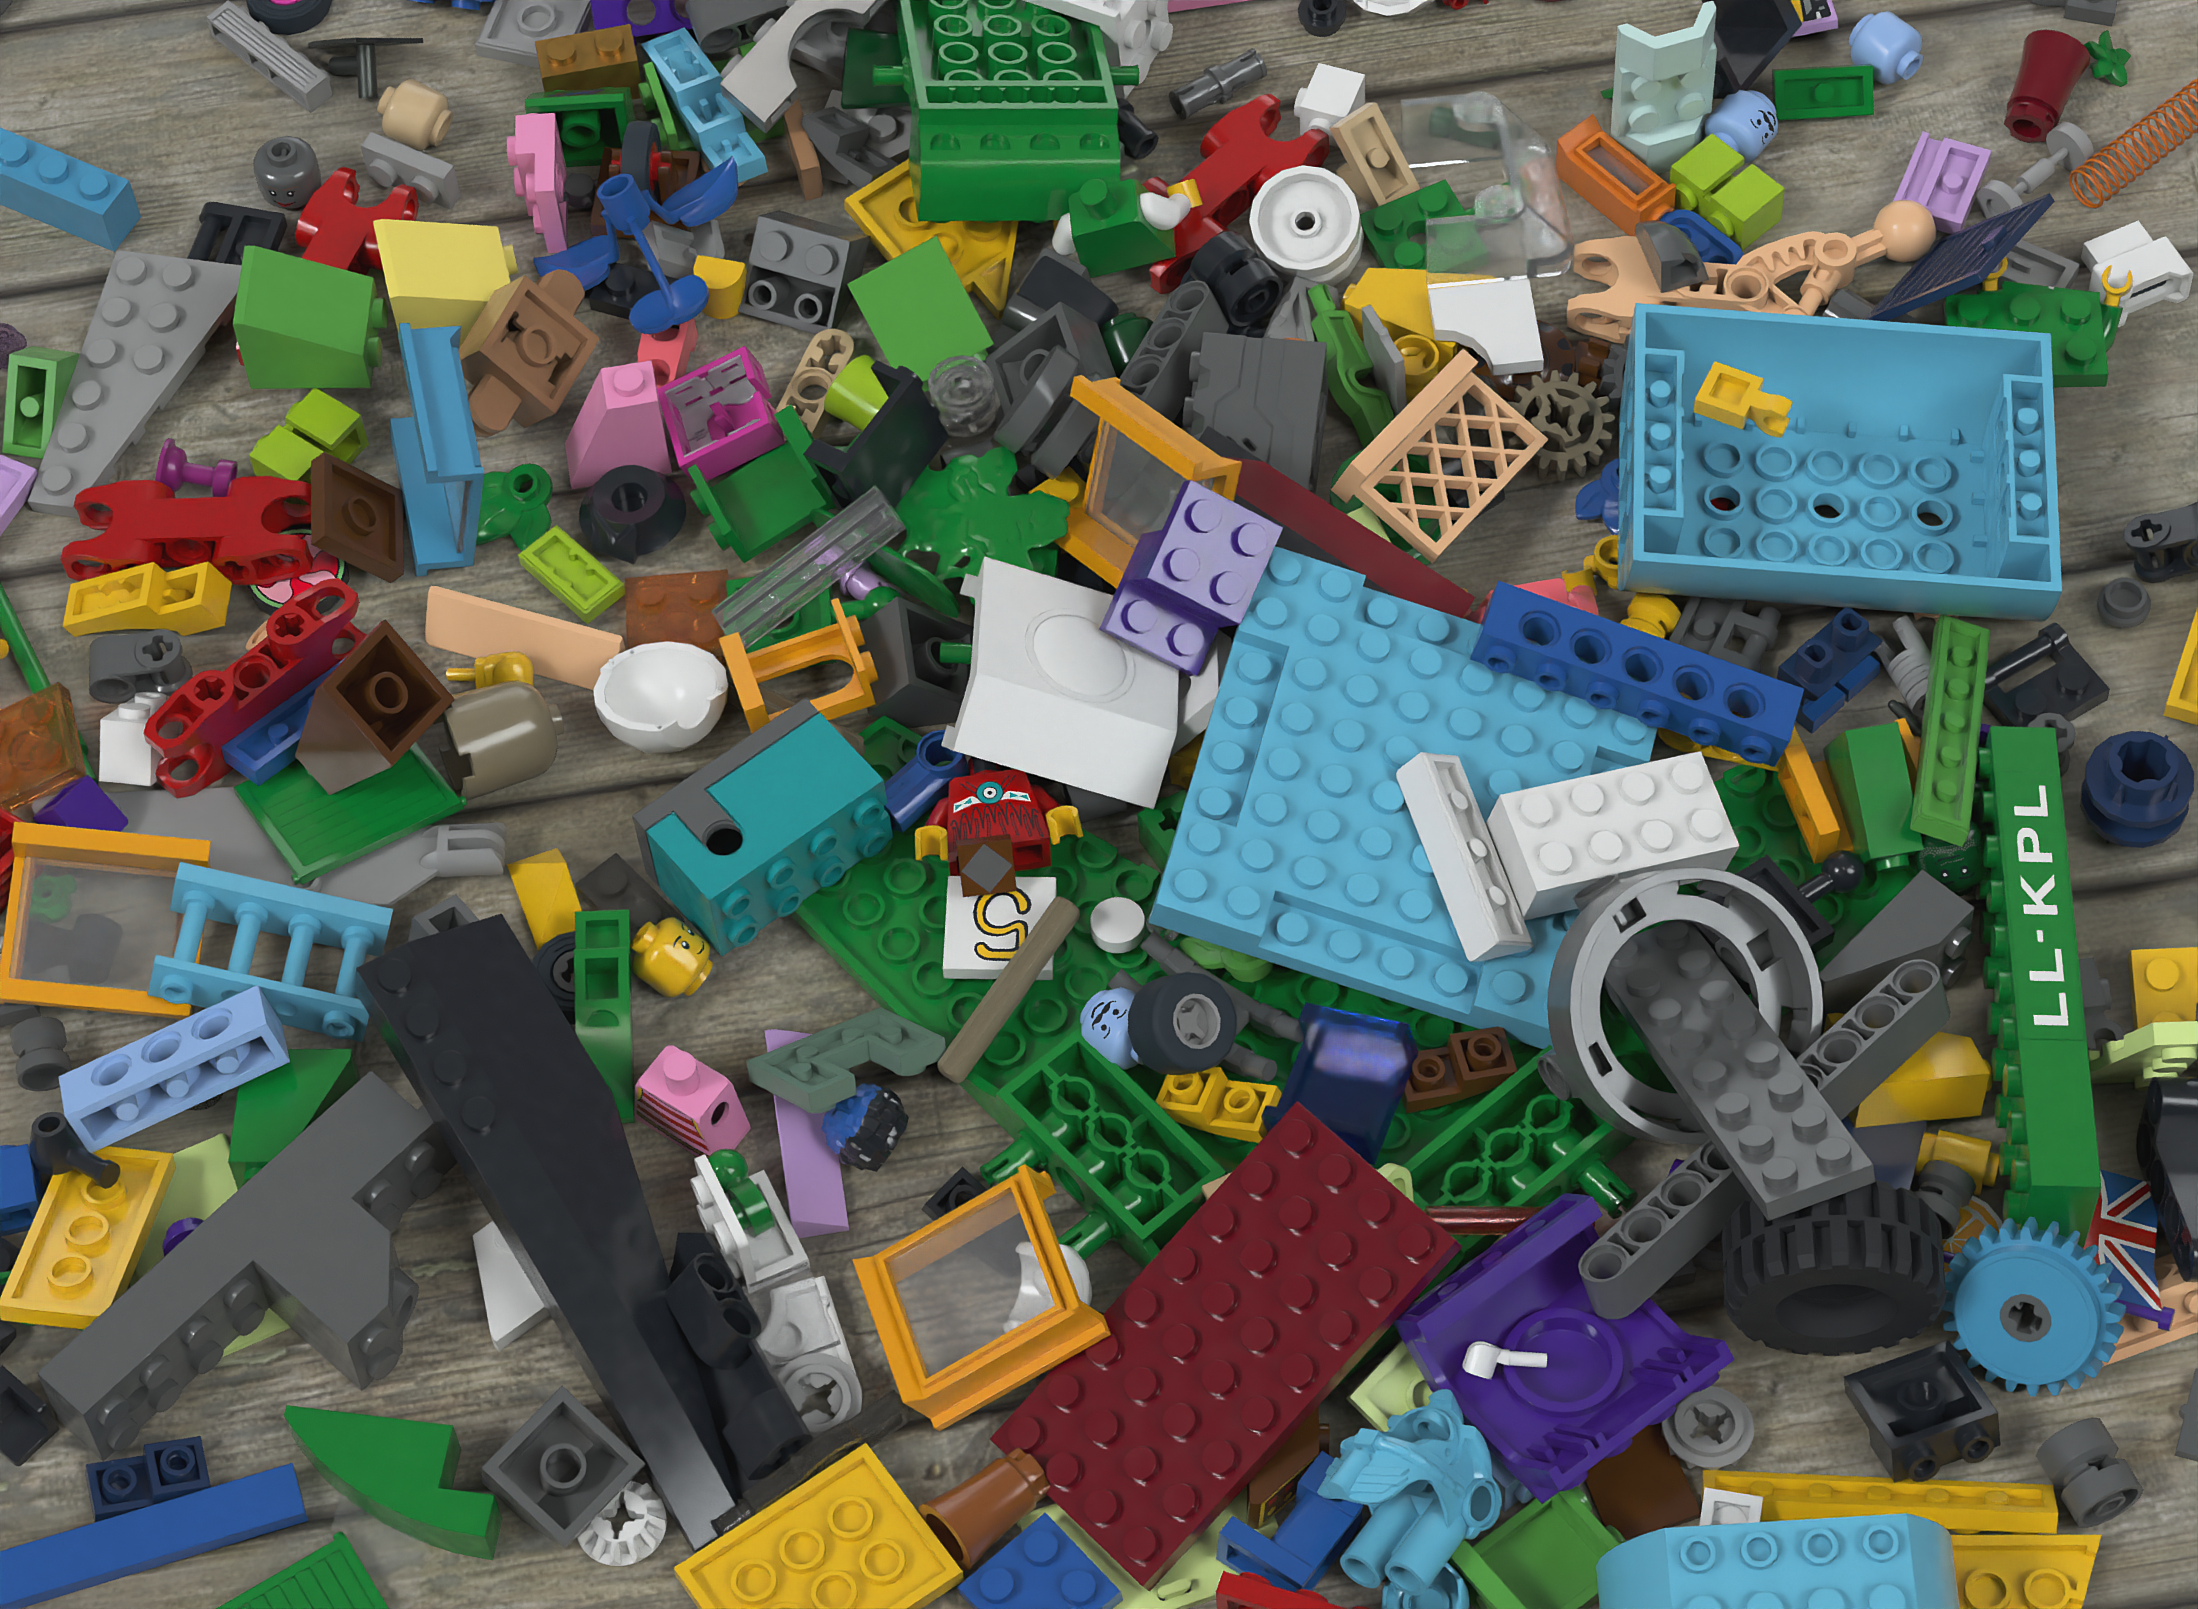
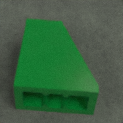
(1874, 794)
(284, 1103)

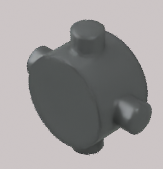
(580, 190)

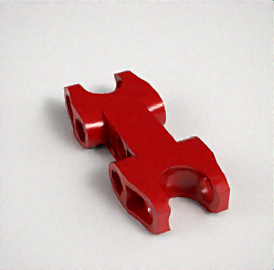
(1235, 168)
(342, 233)
(230, 532)
(225, 703)

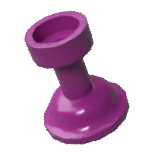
(175, 469)

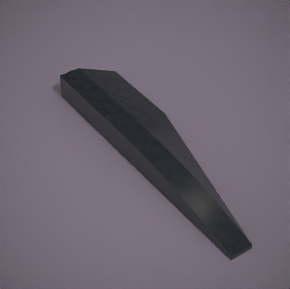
(560, 1185)

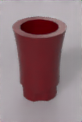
(2046, 77)

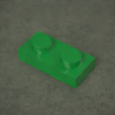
(1823, 91)

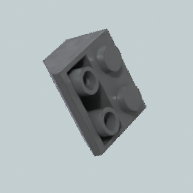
(801, 271)

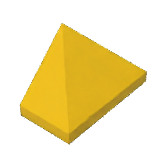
(545, 895)

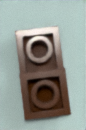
(1463, 1069)

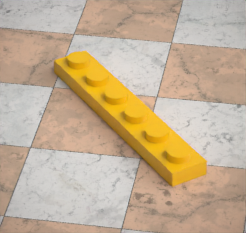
(1954, 1504)

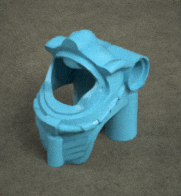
(1424, 1489)

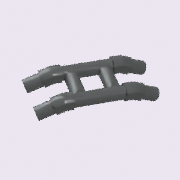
(1260, 1015)

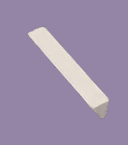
(1463, 857)

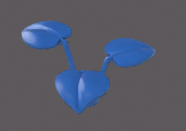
(628, 211)

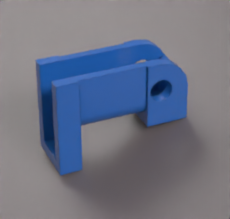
(1303, 1544)

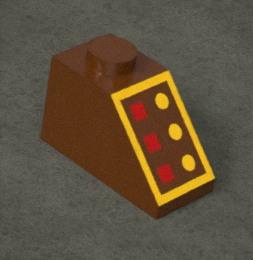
(1278, 1479)

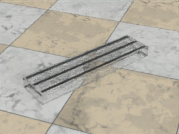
(809, 567)

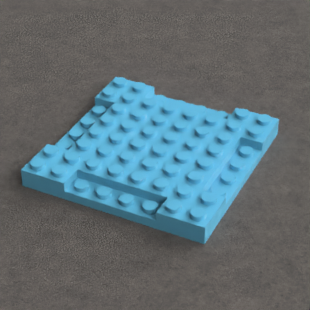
(1296, 808)

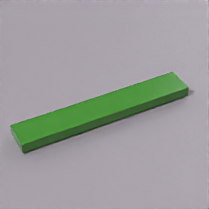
(1951, 730)

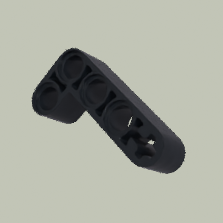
(2170, 1164)

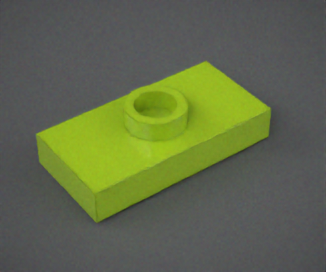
(572, 574)

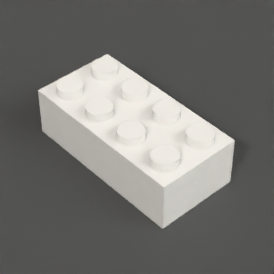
(1607, 824)

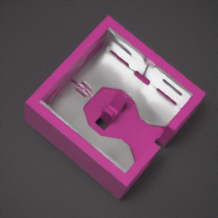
(699, 418)

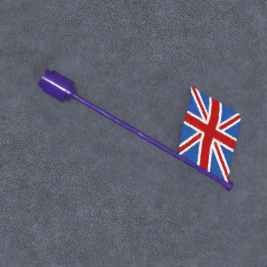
(2126, 1237)

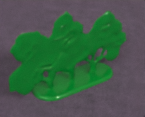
(961, 515)

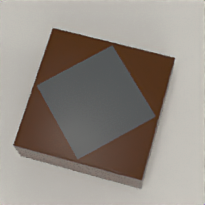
(986, 865)

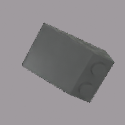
(1916, 924)

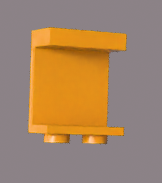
(1814, 797)

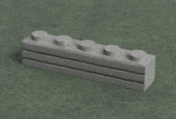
(270, 55)

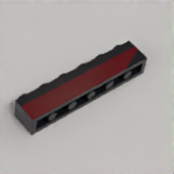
(1331, 536)

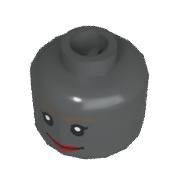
(287, 172)

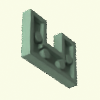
(817, 1067)

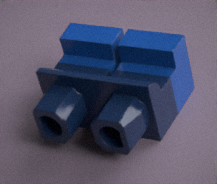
(1832, 667)

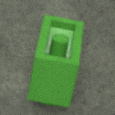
(34, 398)

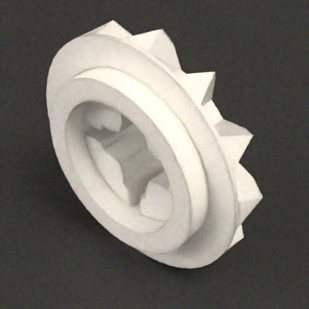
(637, 1538)

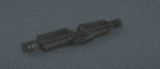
(867, 1427)

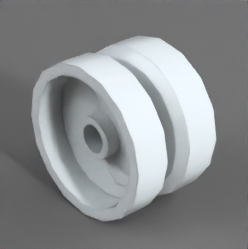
(1304, 200)

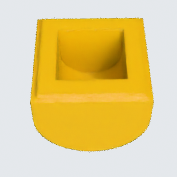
(725, 285)

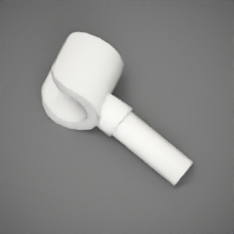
(1483, 1357)

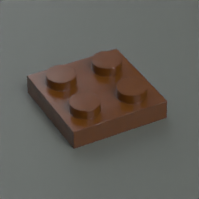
(357, 517)

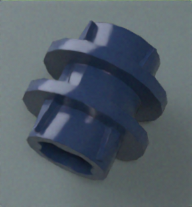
(2137, 789)

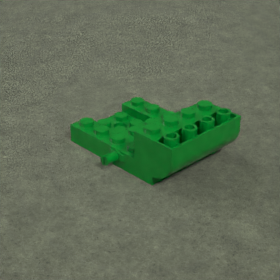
(1004, 108)

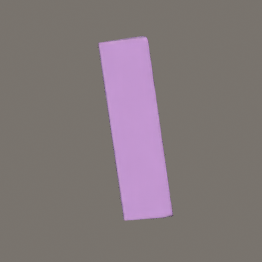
(808, 1162)

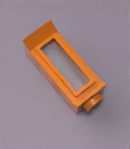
(1611, 177)

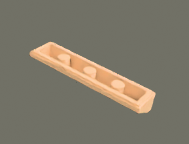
(486, 627)

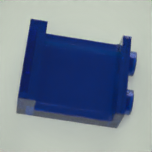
(1349, 1075)

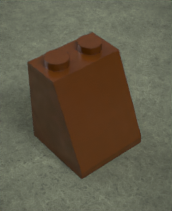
(369, 711)

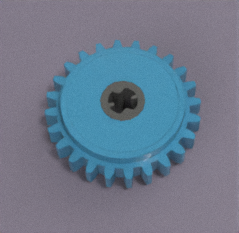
(2071, 1316)

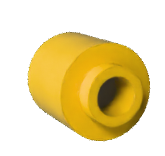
(1963, 1151)

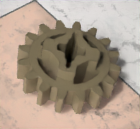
(1568, 407)

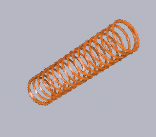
(2128, 157)

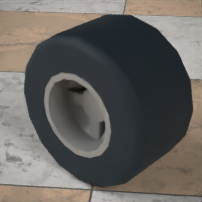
(1182, 1023)

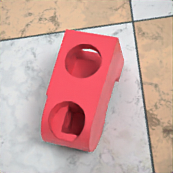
(669, 351)

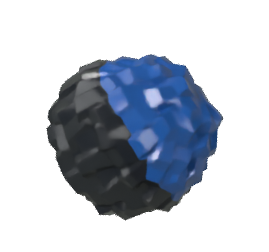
(865, 1126)

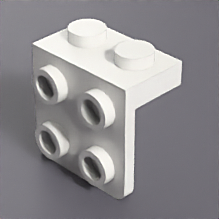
(745, 1255)

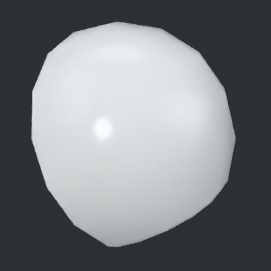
(661, 696)

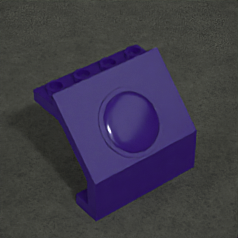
(1600, 1373)

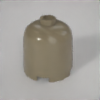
(498, 737)

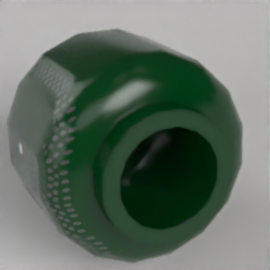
(1954, 865)

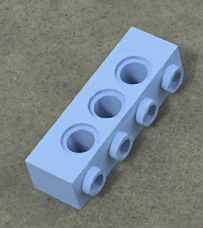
(173, 1069)

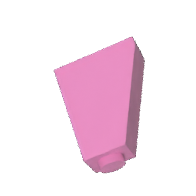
(618, 426)

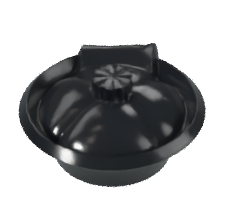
(632, 512)

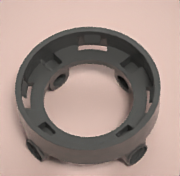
(1756, 945)

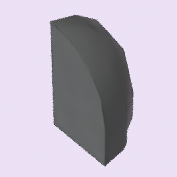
(1670, 255)

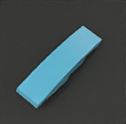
(697, 100)

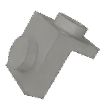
(678, 249)

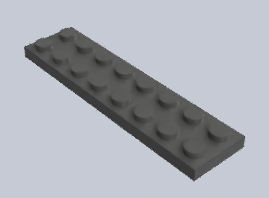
(1733, 1071)

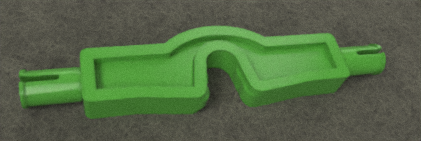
(1346, 364)

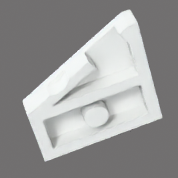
(507, 1292)

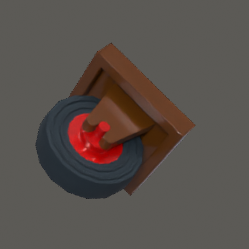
(652, 169)

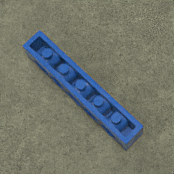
(1662, 666)

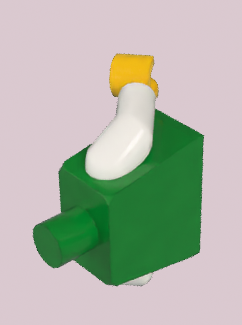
(1122, 224)

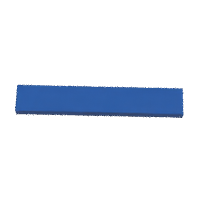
(150, 1537)

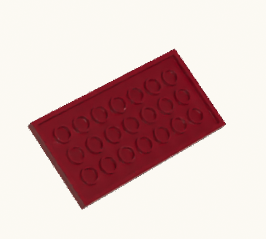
(1227, 1344)

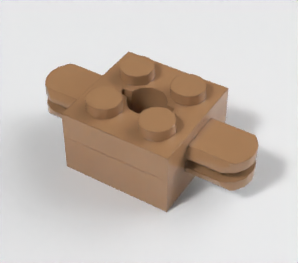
(525, 351)

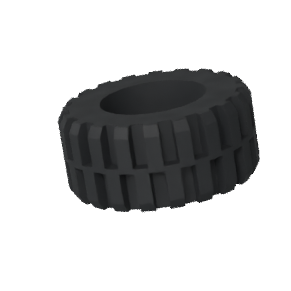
(1835, 1272)

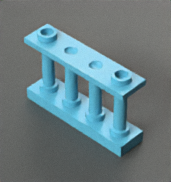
(280, 910)

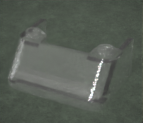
(1515, 227)

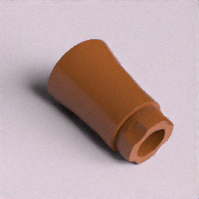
(985, 1506)

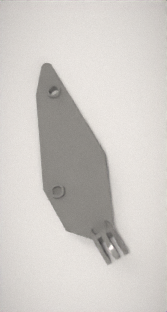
(244, 849)

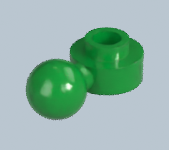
(744, 1196)

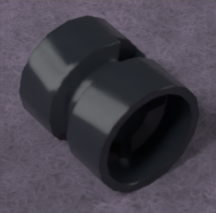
(1237, 278)

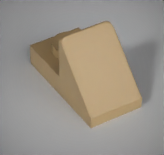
(1373, 158)

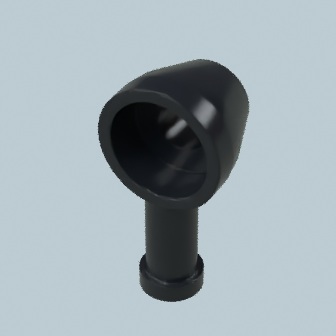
(58, 1150)

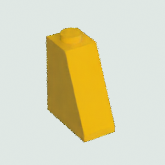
(1400, 304)
(1935, 1083)

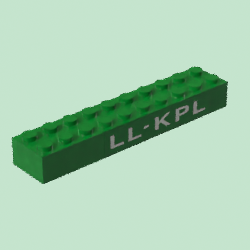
(2035, 985)

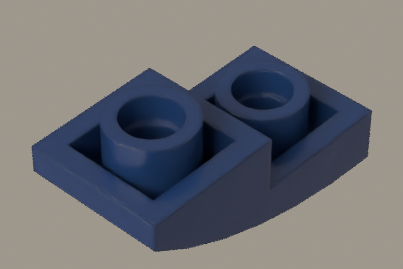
(159, 1475)

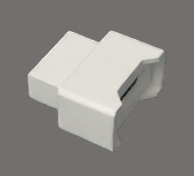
(2155, 267)

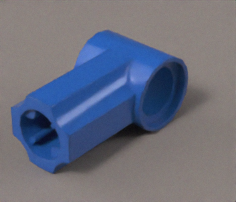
(922, 783)

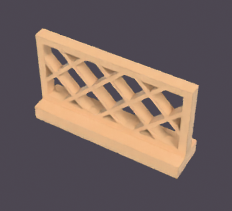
(1403, 438)

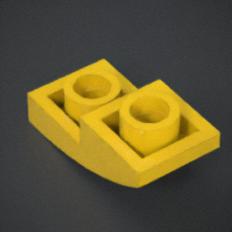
(1218, 1104)

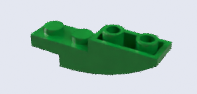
(605, 1000)

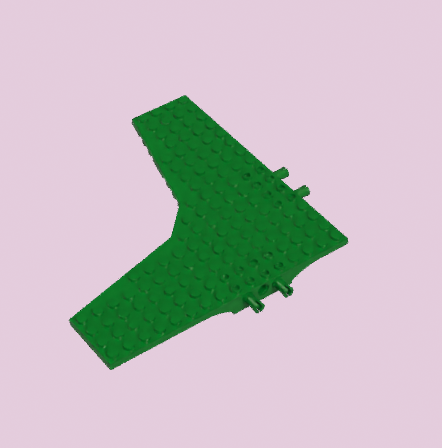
(1101, 1123)

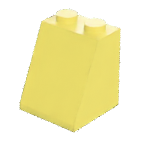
(442, 271)

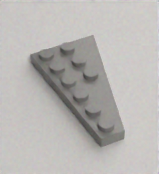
(133, 360)

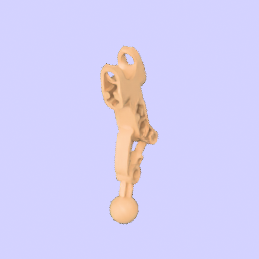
(1900, 232)

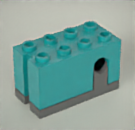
(763, 827)

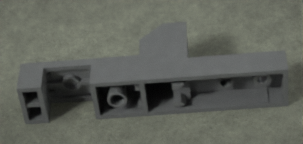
(293, 1239)

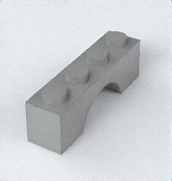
(762, 80)

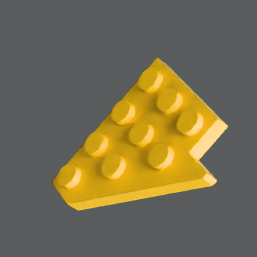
(977, 249)

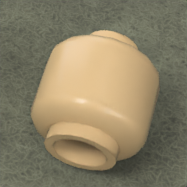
(415, 114)

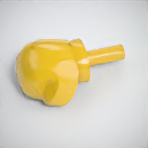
(495, 670)

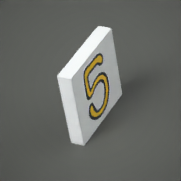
(990, 928)

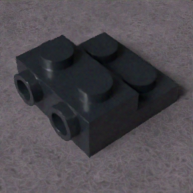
(1924, 1412)

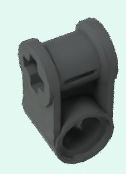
(134, 665)

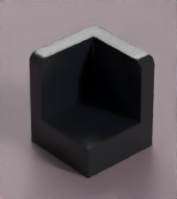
(24, 1420)

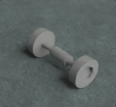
(2068, 148)

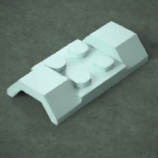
(1663, 90)

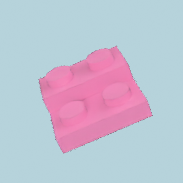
(541, 175)

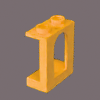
(828, 643)

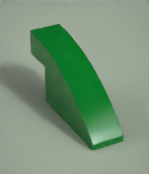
(399, 1475)

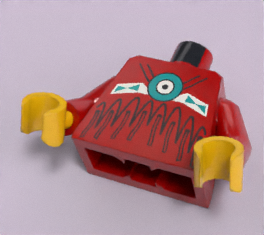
(992, 805)

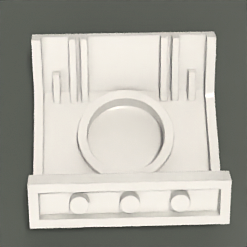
(1060, 692)

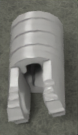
(1909, 668)

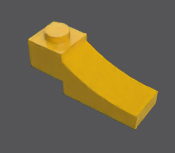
(149, 598)

